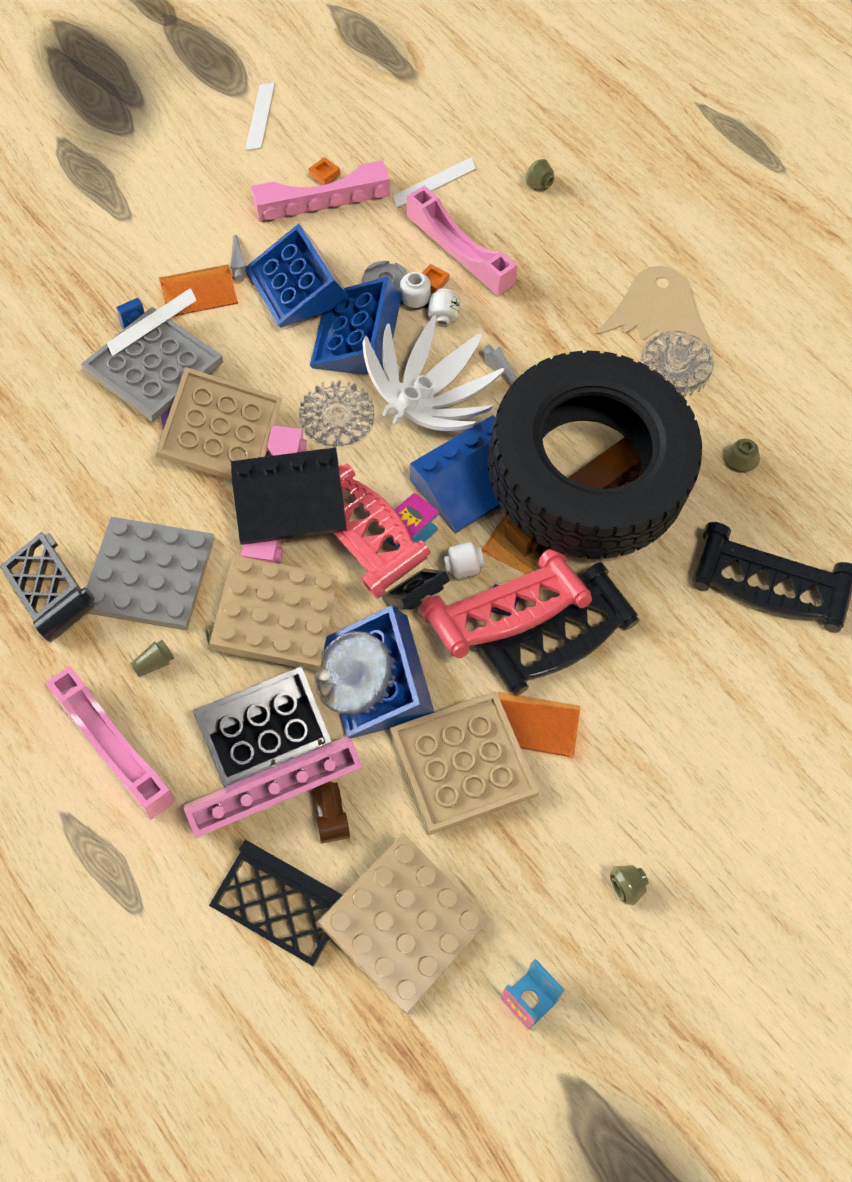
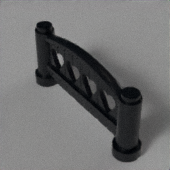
(719, 553)
(505, 653)

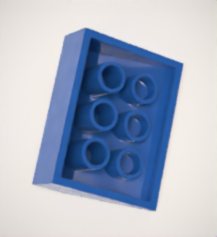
(295, 279)
(346, 325)
(457, 477)
(409, 694)

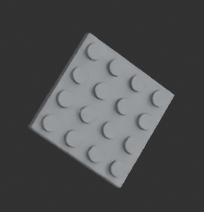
(152, 366)
(149, 572)

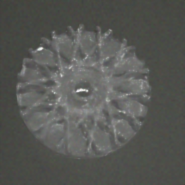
(680, 359)
(336, 415)
(354, 673)

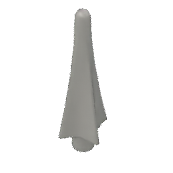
(237, 262)
(497, 360)

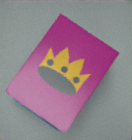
(418, 519)
(541, 983)

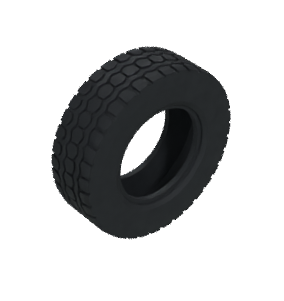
(610, 393)

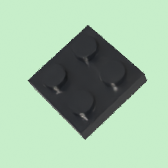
(412, 590)

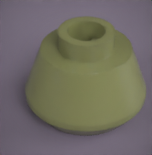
(540, 175)
(743, 455)
(629, 883)

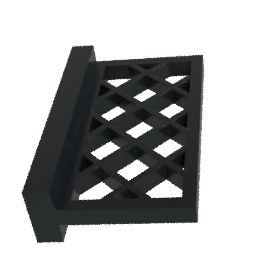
(286, 875)

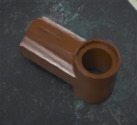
(331, 819)

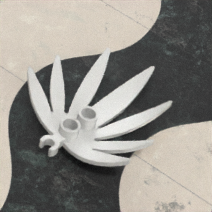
(417, 392)

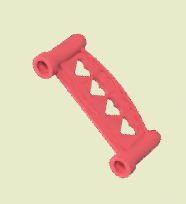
(381, 567)
(554, 575)

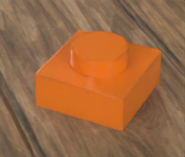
(324, 171)
(436, 276)

